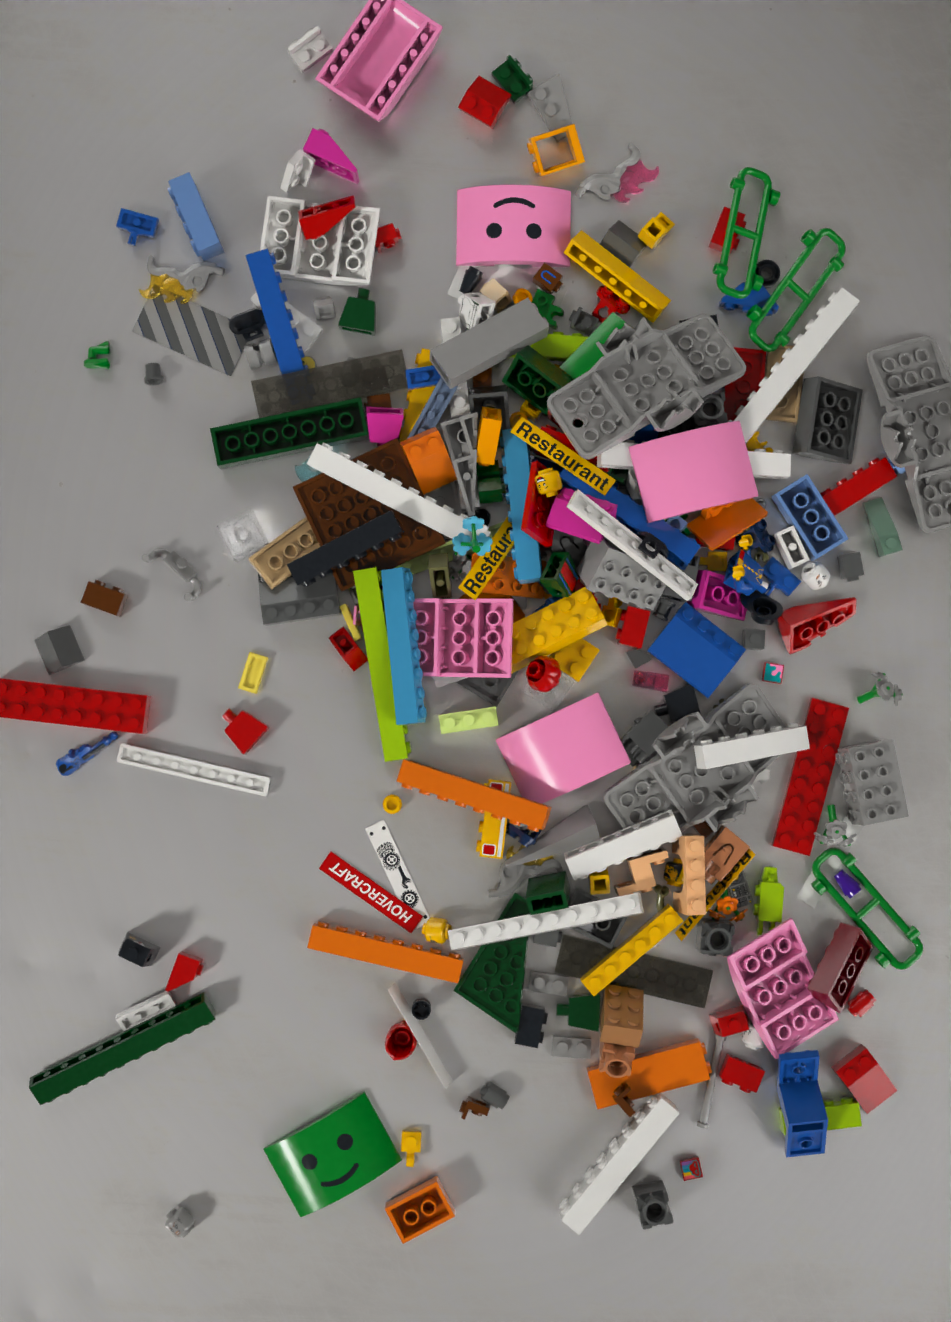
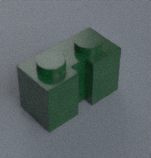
(490, 483)

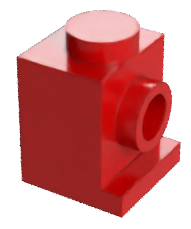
(387, 237)

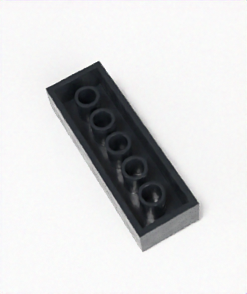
(345, 548)

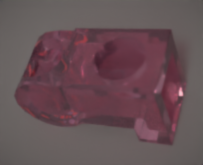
(650, 681)

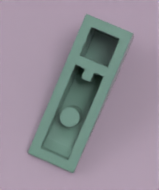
(882, 527)

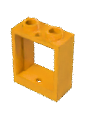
(574, 146)
(488, 435)

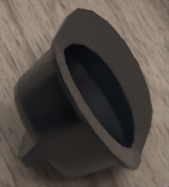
(762, 607)

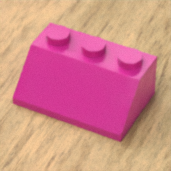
(567, 521)

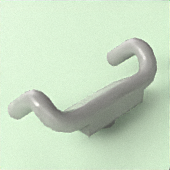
(180, 566)

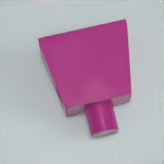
(384, 424)

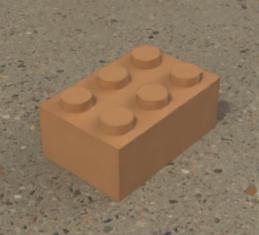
(622, 1016)

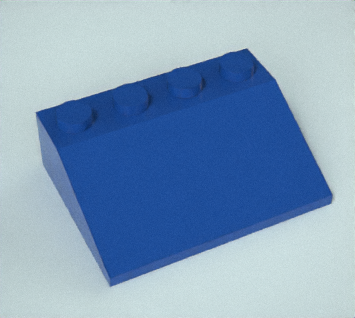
(696, 650)

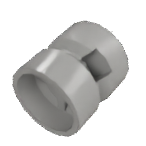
(260, 354)

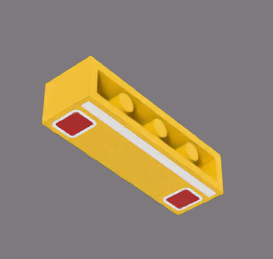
(493, 829)

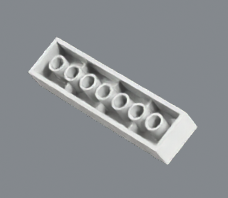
(617, 1162)

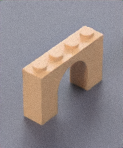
(693, 895)

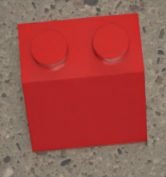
(484, 101)

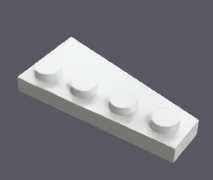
(306, 328)

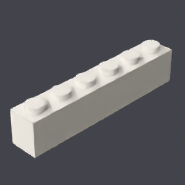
(751, 747)
(622, 845)

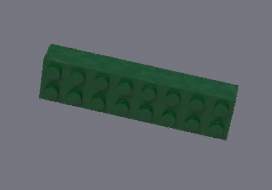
(289, 433)

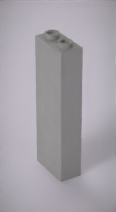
(489, 343)

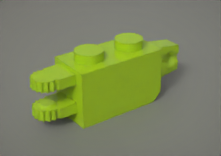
(769, 899)

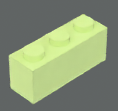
(468, 720)

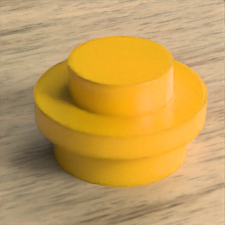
(392, 804)

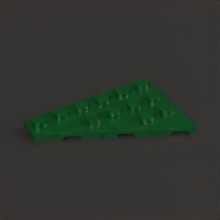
(498, 972)

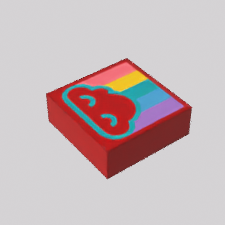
(691, 1168)

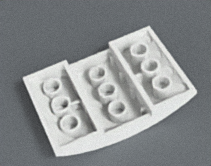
(335, 258)

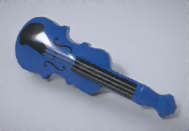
(74, 758)

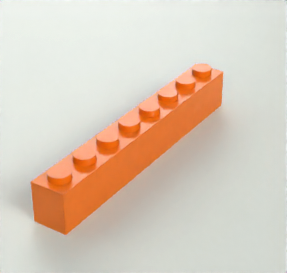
(474, 794)
(385, 953)

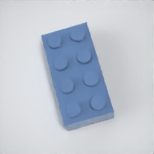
(196, 218)
(811, 517)

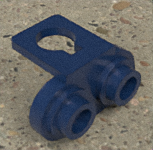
(760, 537)
(525, 838)

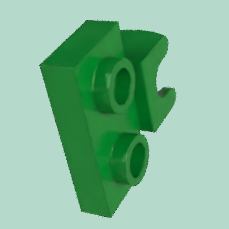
(546, 308)

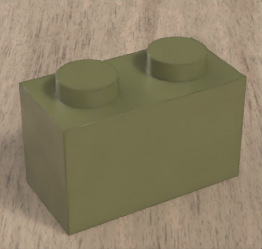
(440, 575)

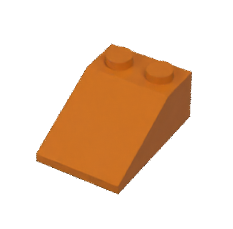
(429, 460)

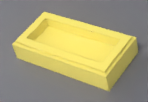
(349, 620)
(253, 672)

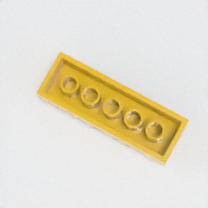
(555, 627)

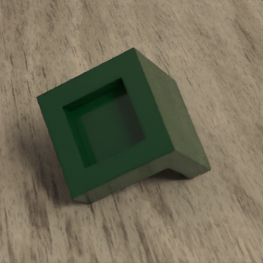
(619, 475)

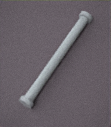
(711, 1083)

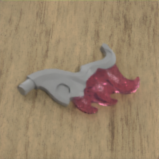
(622, 181)

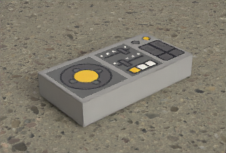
(740, 890)

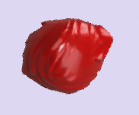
(400, 1041)

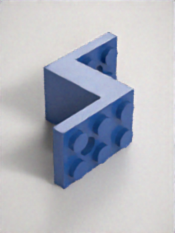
(802, 1103)

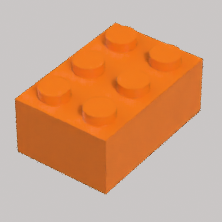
(420, 1209)

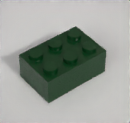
(534, 378)

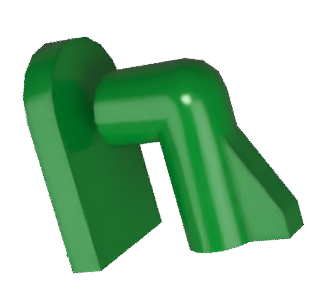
(92, 361)

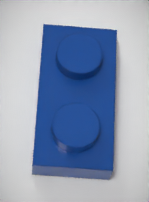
(422, 377)

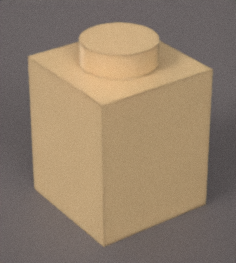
(497, 293)

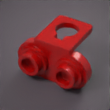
(610, 300)

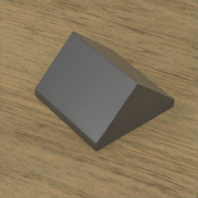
(623, 243)
(59, 649)

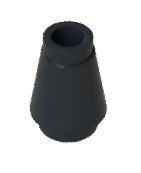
(470, 280)

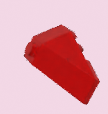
(806, 622)

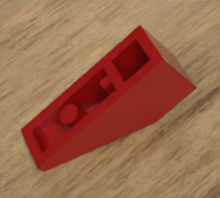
(321, 218)

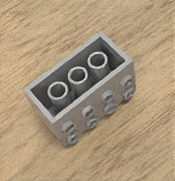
(618, 575)
(871, 782)

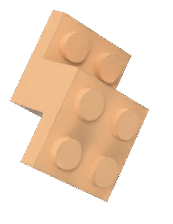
(641, 872)

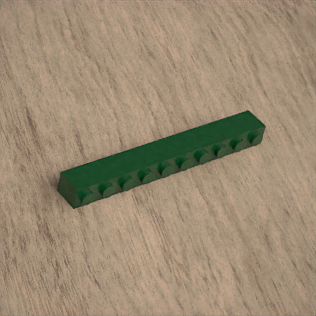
(122, 1049)

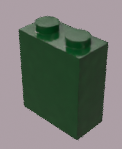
(548, 893)

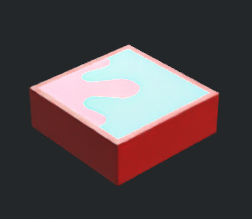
(772, 673)

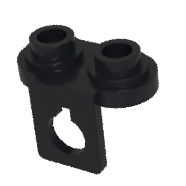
(248, 323)
(654, 542)

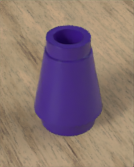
(847, 884)

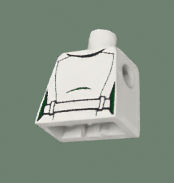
(475, 309)

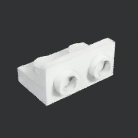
(309, 49)
(298, 170)

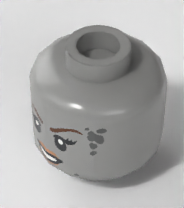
(179, 1222)

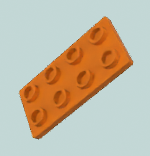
(724, 522)
(504, 582)

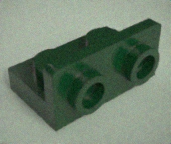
(513, 79)

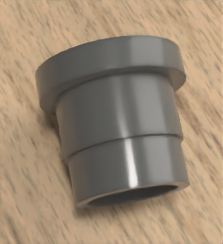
(153, 374)

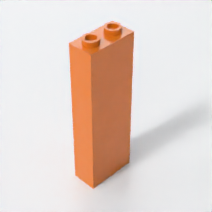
(654, 1072)

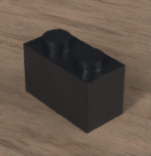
(530, 1025)

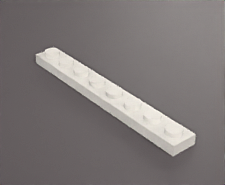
(629, 543)
(193, 769)

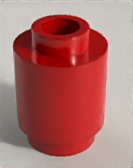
(861, 1003)

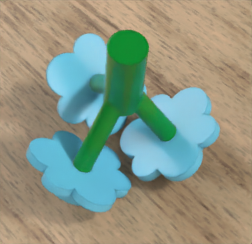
(479, 544)

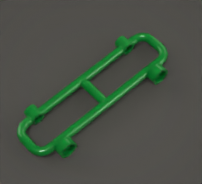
(769, 197)
(756, 314)
(822, 885)

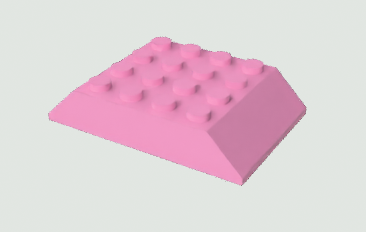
(380, 56)

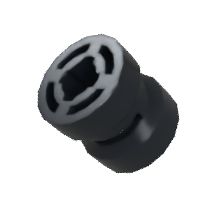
(419, 1011)

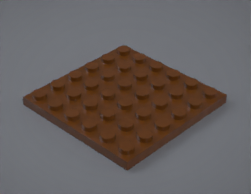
(338, 509)

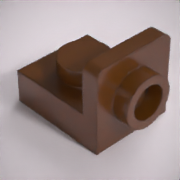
(483, 379)
(625, 1103)
(478, 1107)

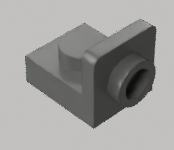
(583, 322)

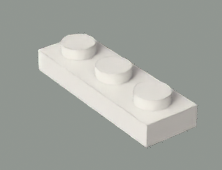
(145, 1010)

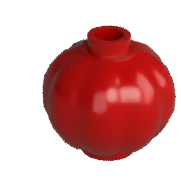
(543, 673)

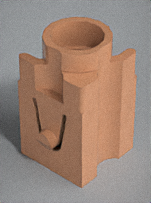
(722, 854)
(616, 1059)

